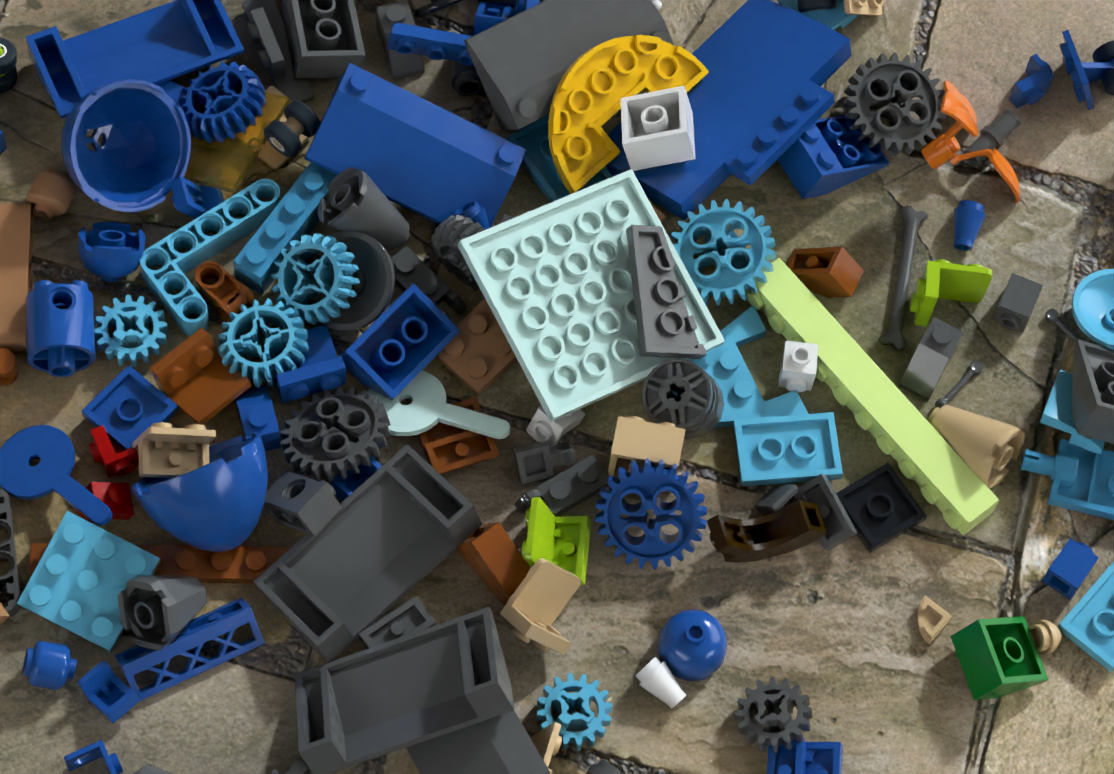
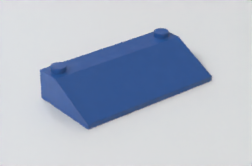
(140, 47)
(413, 148)

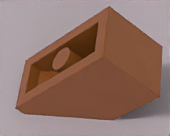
(826, 270)

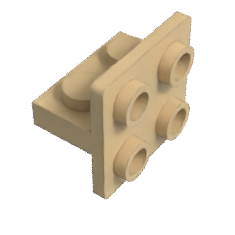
(172, 451)

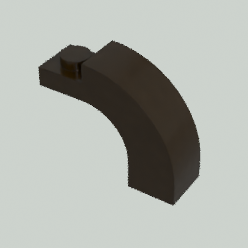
(767, 535)

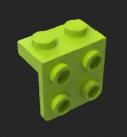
(949, 282)
(557, 539)

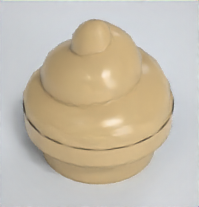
(1045, 636)

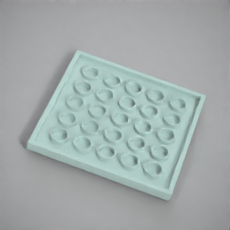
(568, 296)

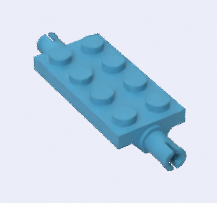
(1078, 476)

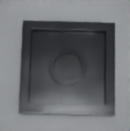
(880, 507)

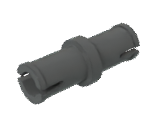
(992, 136)

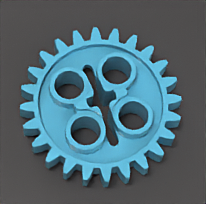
(718, 224)

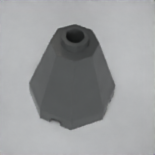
(160, 607)

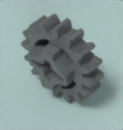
(774, 709)

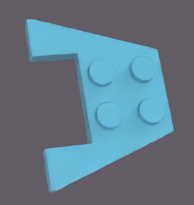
(733, 377)

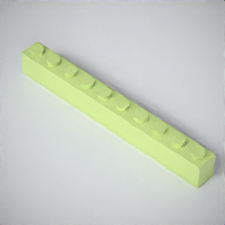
(875, 400)

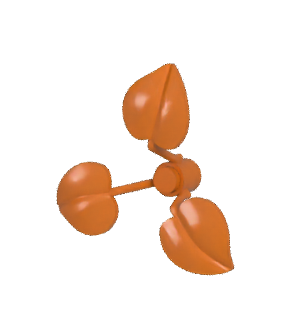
(946, 146)

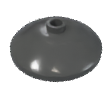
(375, 277)

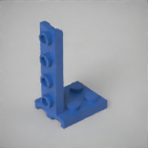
(437, 43)

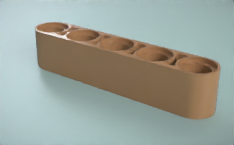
(15, 272)

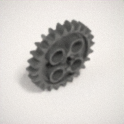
(886, 78)
(335, 433)

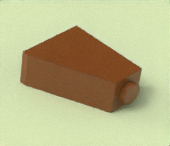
(495, 560)

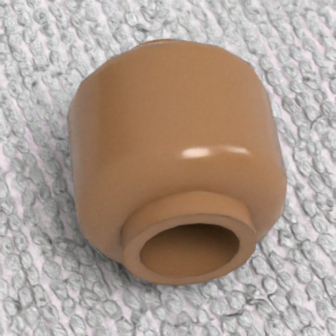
(50, 193)

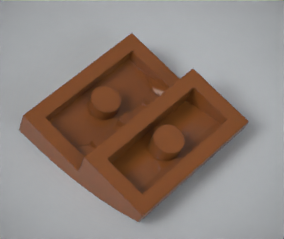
(455, 448)

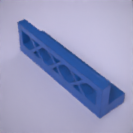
(198, 631)

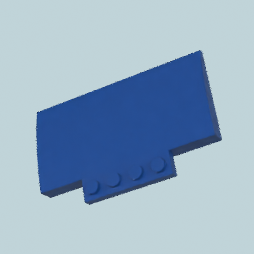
(750, 105)

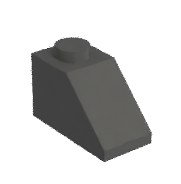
(386, 16)
(931, 358)

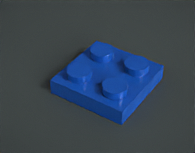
(129, 408)

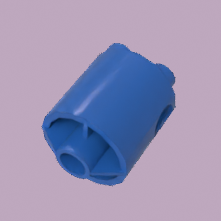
(60, 327)

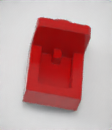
(114, 464)
(115, 496)

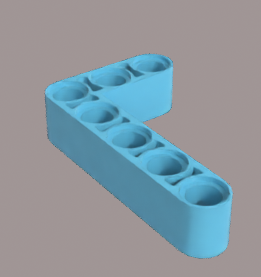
(202, 248)

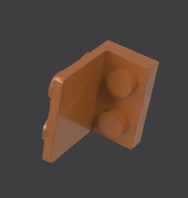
(197, 379)

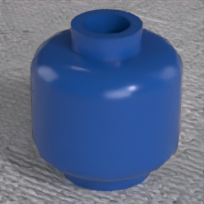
(48, 665)

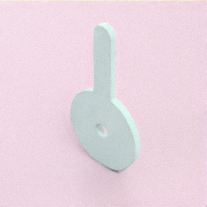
(430, 407)

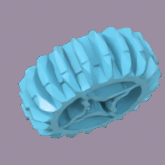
(297, 292)
(236, 344)

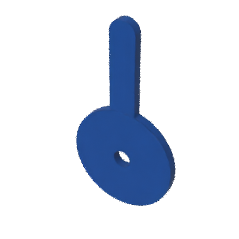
(50, 474)

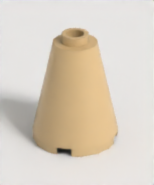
(979, 441)

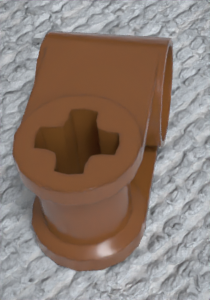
(225, 294)

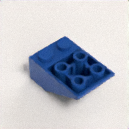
(830, 157)

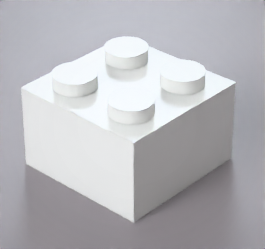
(657, 128)

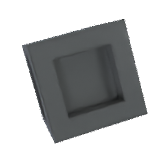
(1017, 302)

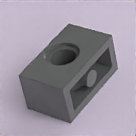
(302, 502)

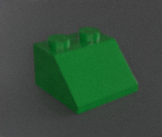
(998, 657)

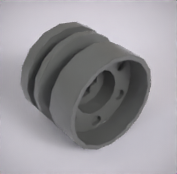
(699, 404)

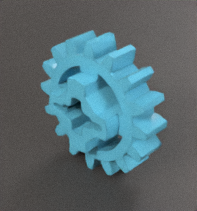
(131, 317)
(581, 699)

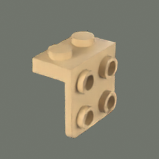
(539, 603)

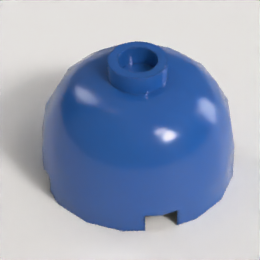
(111, 250)
(692, 644)

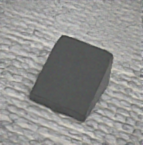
(777, 498)

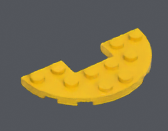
(593, 94)

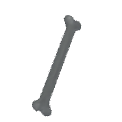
(894, 335)

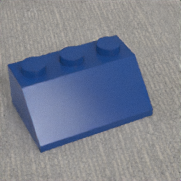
(399, 343)

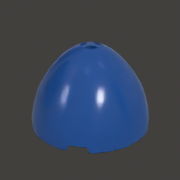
(141, 146)
(213, 504)

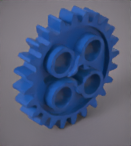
(654, 543)

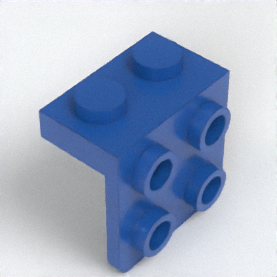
(320, 370)

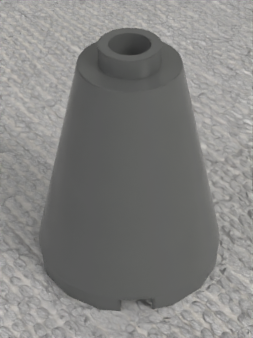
(362, 207)

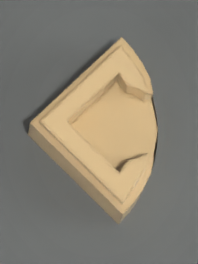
(931, 619)

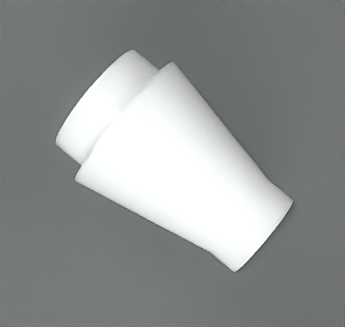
(660, 682)

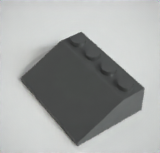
(1093, 391)

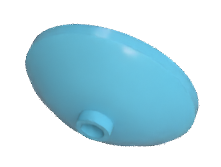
(1095, 307)

